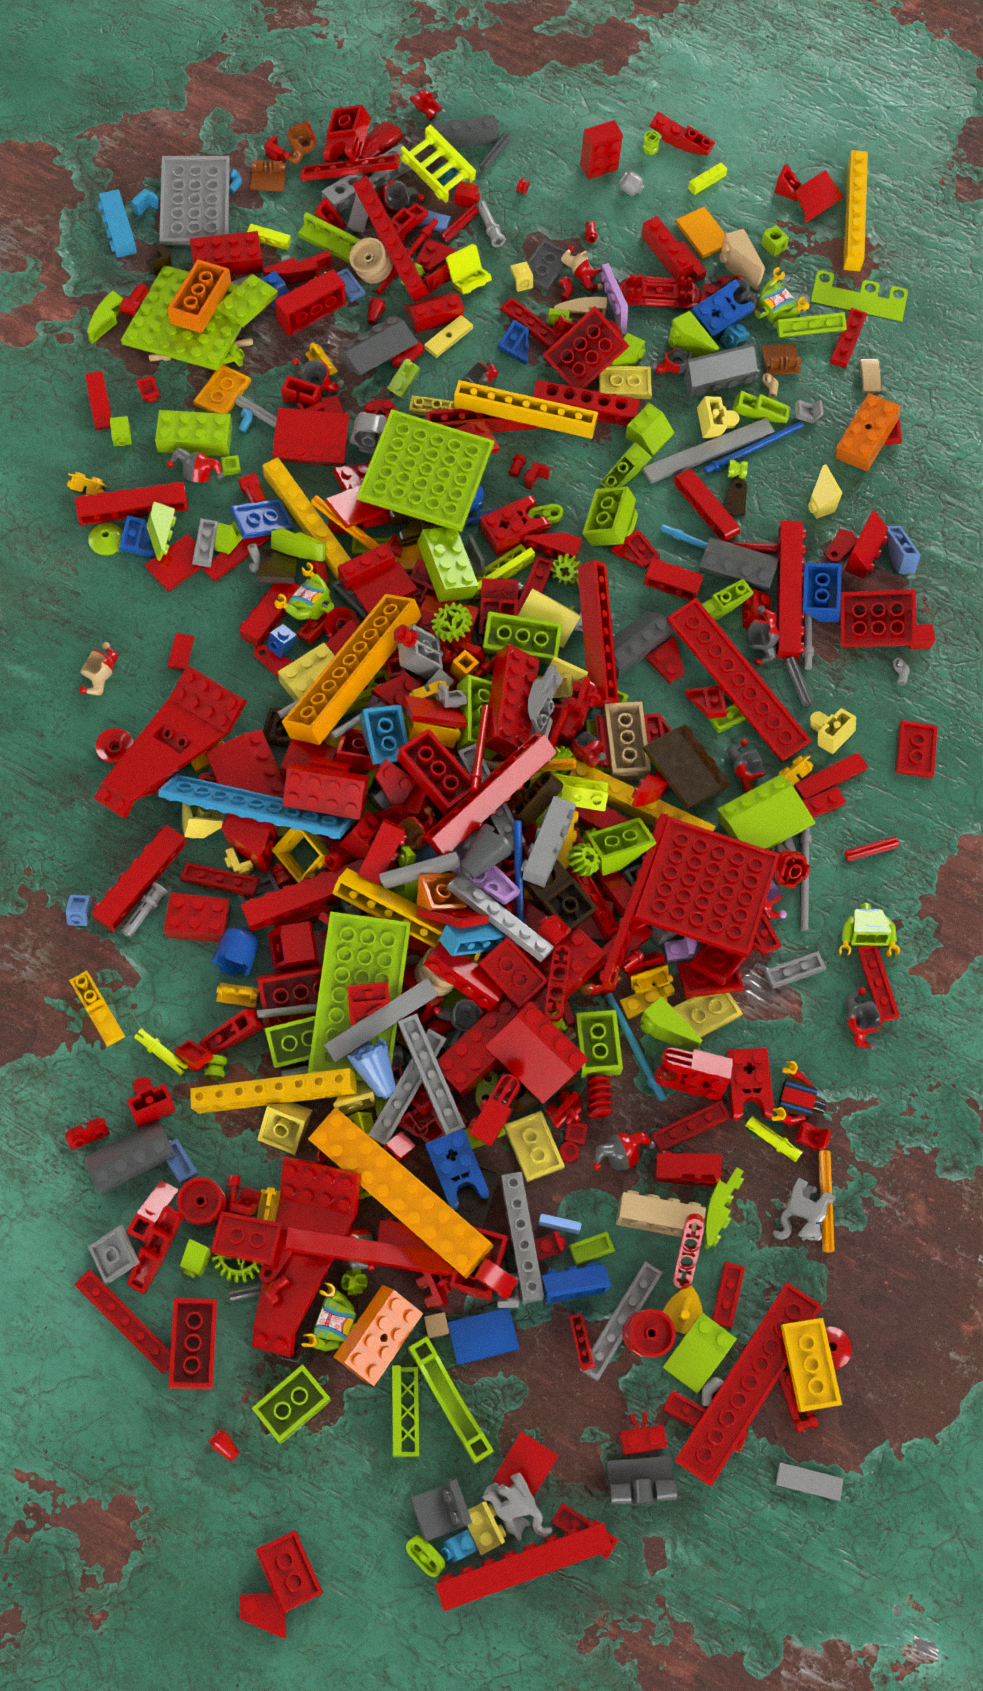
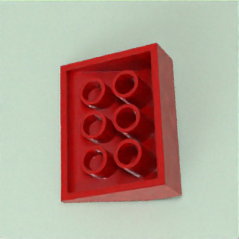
(586, 349)
(311, 437)
(878, 618)
(247, 765)
(290, 989)
(536, 1052)

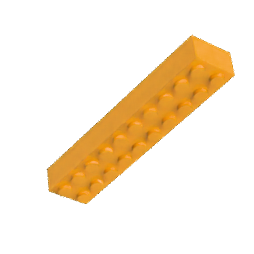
(350, 670)
(402, 1193)

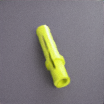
(154, 1046)
(780, 1143)

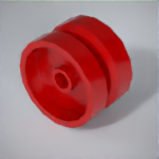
(190, 1204)
(657, 1324)

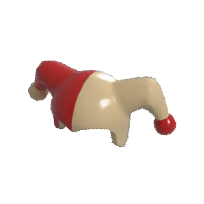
(581, 268)
(98, 669)

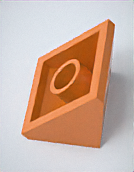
(434, 895)

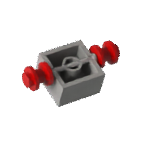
(421, 651)

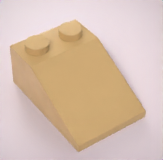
(741, 258)

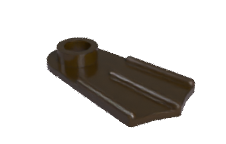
(736, 498)

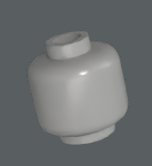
(631, 183)

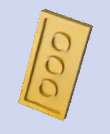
(811, 1365)

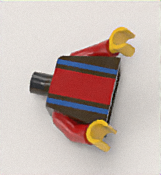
(797, 1098)

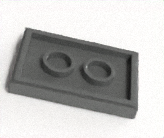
(546, 265)

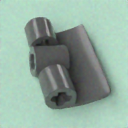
(641, 1480)

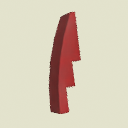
(618, 890)
(155, 1249)

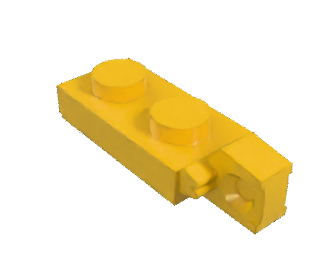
(637, 1003)

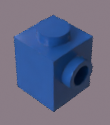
(281, 641)

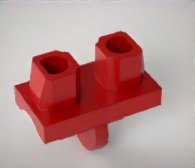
(425, 103)
(586, 698)
(567, 1111)
(439, 1287)

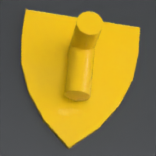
(684, 1309)

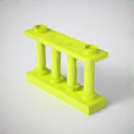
(443, 148)
(582, 791)

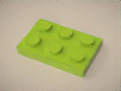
(247, 300)

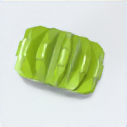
(559, 567)
(583, 859)

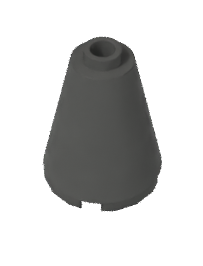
(484, 852)

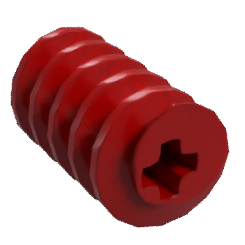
(598, 1096)

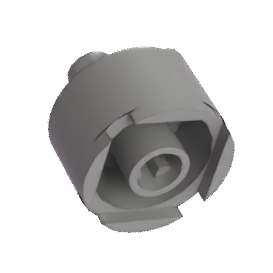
(367, 431)

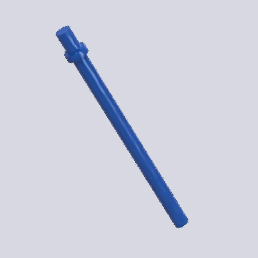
(716, 465)

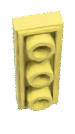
(448, 336)
(420, 405)

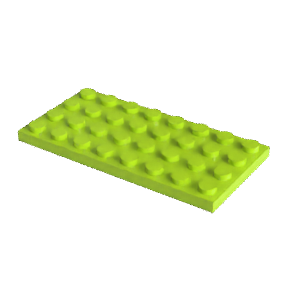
(355, 953)

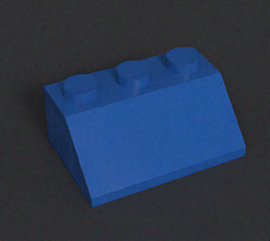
(822, 591)
(575, 1283)

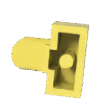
(714, 417)
(833, 729)

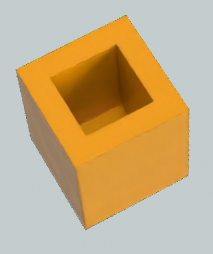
(464, 665)

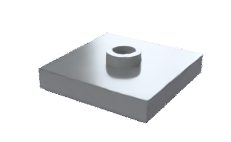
(113, 1254)

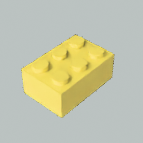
(301, 673)

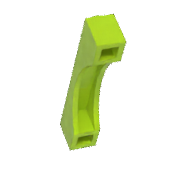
(450, 1400)

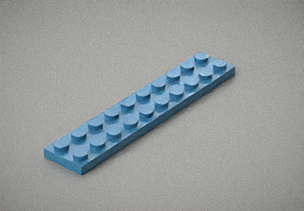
(252, 805)

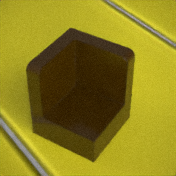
(163, 258)

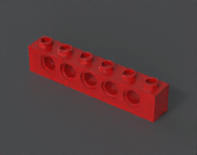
(614, 410)

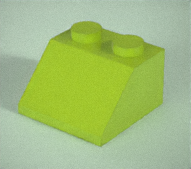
(649, 429)

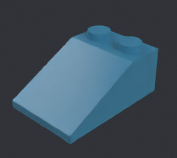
(383, 732)

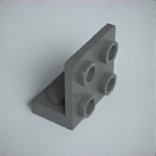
(441, 1510)

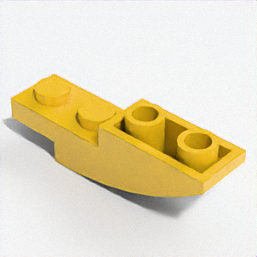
(97, 1008)

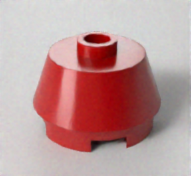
(791, 868)

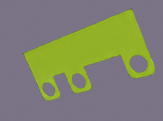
(864, 301)

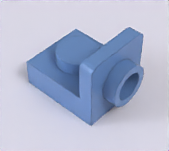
(77, 910)

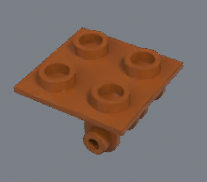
(268, 176)
(781, 359)

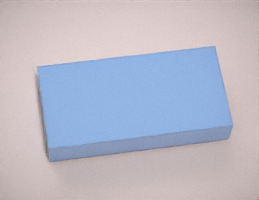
(560, 1224)

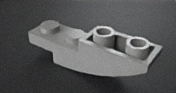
(540, 697)

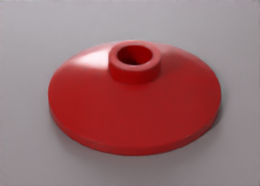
(340, 615)
(113, 738)
(843, 1346)

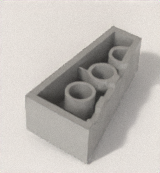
(548, 841)

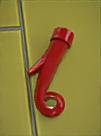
(336, 859)

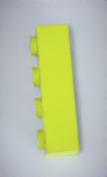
(707, 178)
(271, 237)

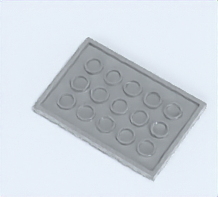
(194, 198)

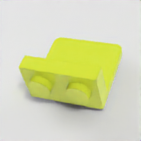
(466, 270)

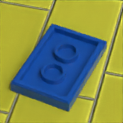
(261, 518)
(483, 1336)

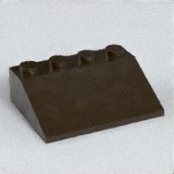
(687, 767)

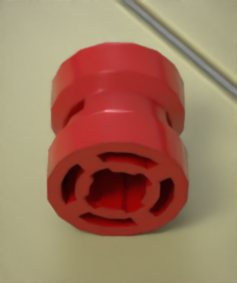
(282, 875)

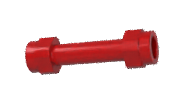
(233, 1183)

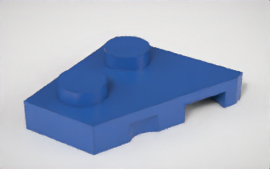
(515, 342)
(136, 537)

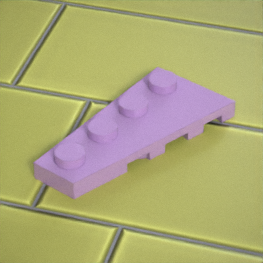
(615, 297)
(492, 881)

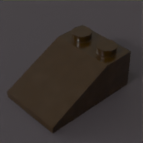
(274, 729)

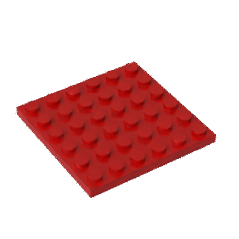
(707, 887)

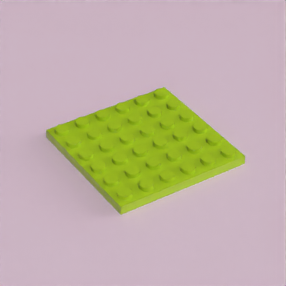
(153, 333)
(426, 470)

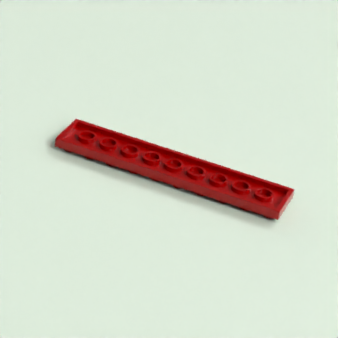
(738, 680)
(744, 1388)

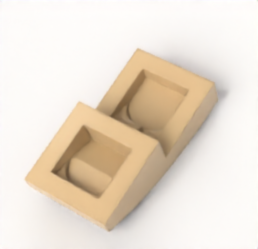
(870, 375)

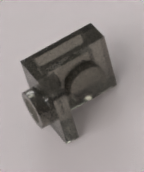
(301, 1355)

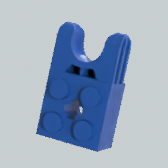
(721, 310)
(457, 1173)

